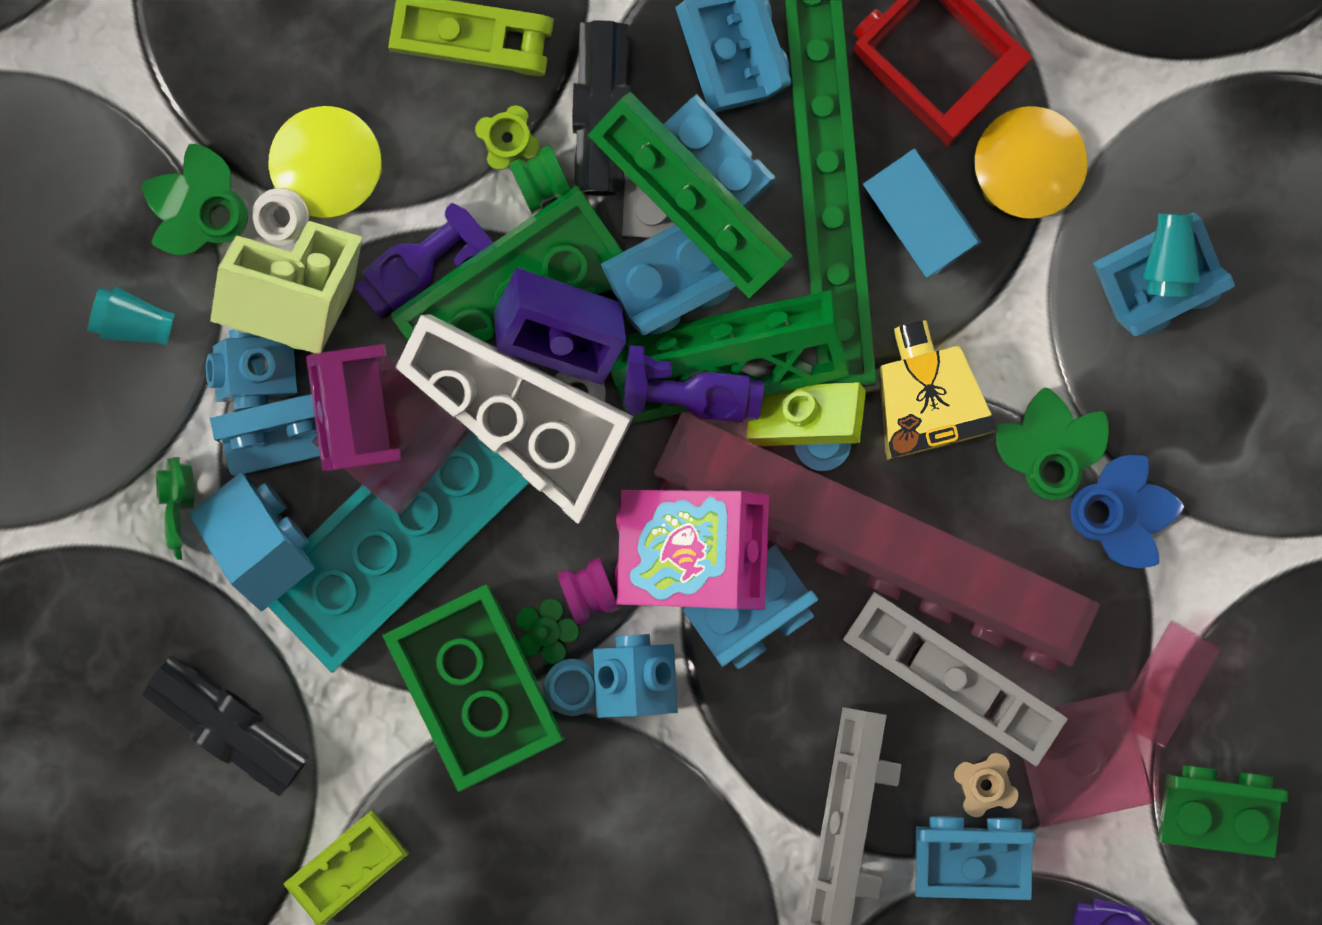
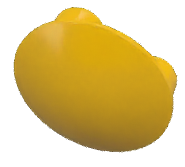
(1031, 162)

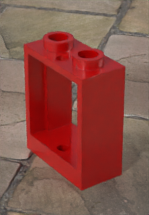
(1010, 54)

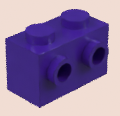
(559, 326)

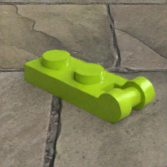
(470, 34)

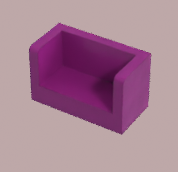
(350, 408)

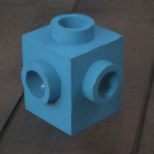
(251, 370)
(635, 678)

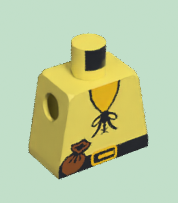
(929, 396)

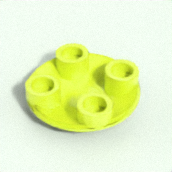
(326, 160)

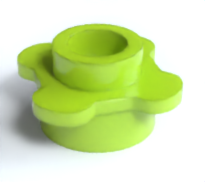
(493, 129)

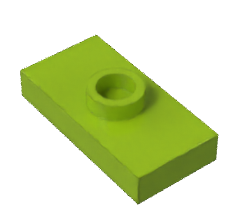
(810, 416)
(346, 868)

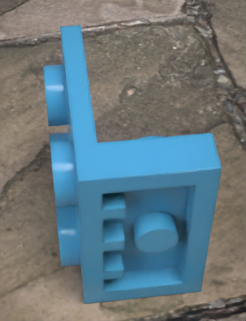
(739, 632)

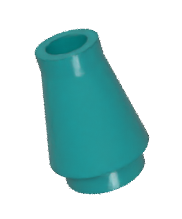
(1172, 257)
(128, 318)

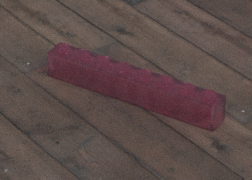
(885, 545)

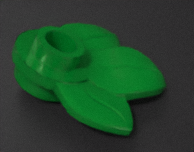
(189, 200)
(1052, 436)
(176, 490)

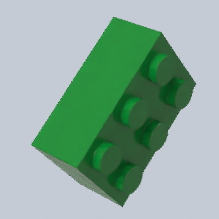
(473, 687)

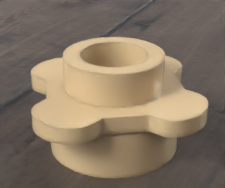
(999, 794)

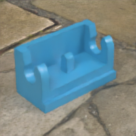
(922, 213)

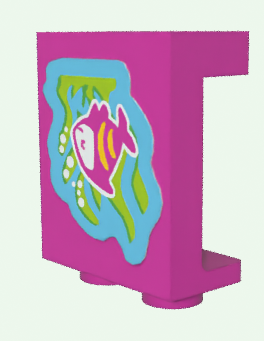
(692, 549)

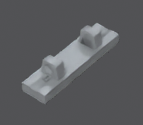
(955, 679)
(846, 819)

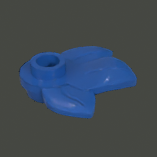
(1132, 512)

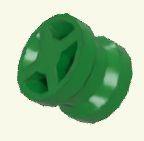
(539, 178)

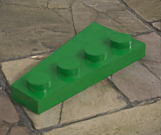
(557, 242)

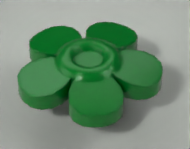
(546, 631)

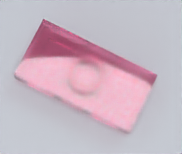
(1170, 681)

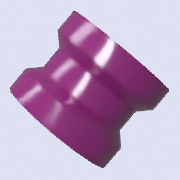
(588, 591)

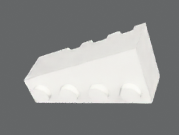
(530, 418)

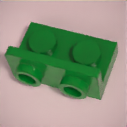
(1221, 813)

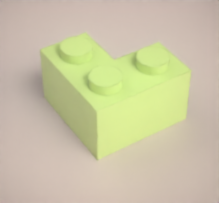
(284, 292)

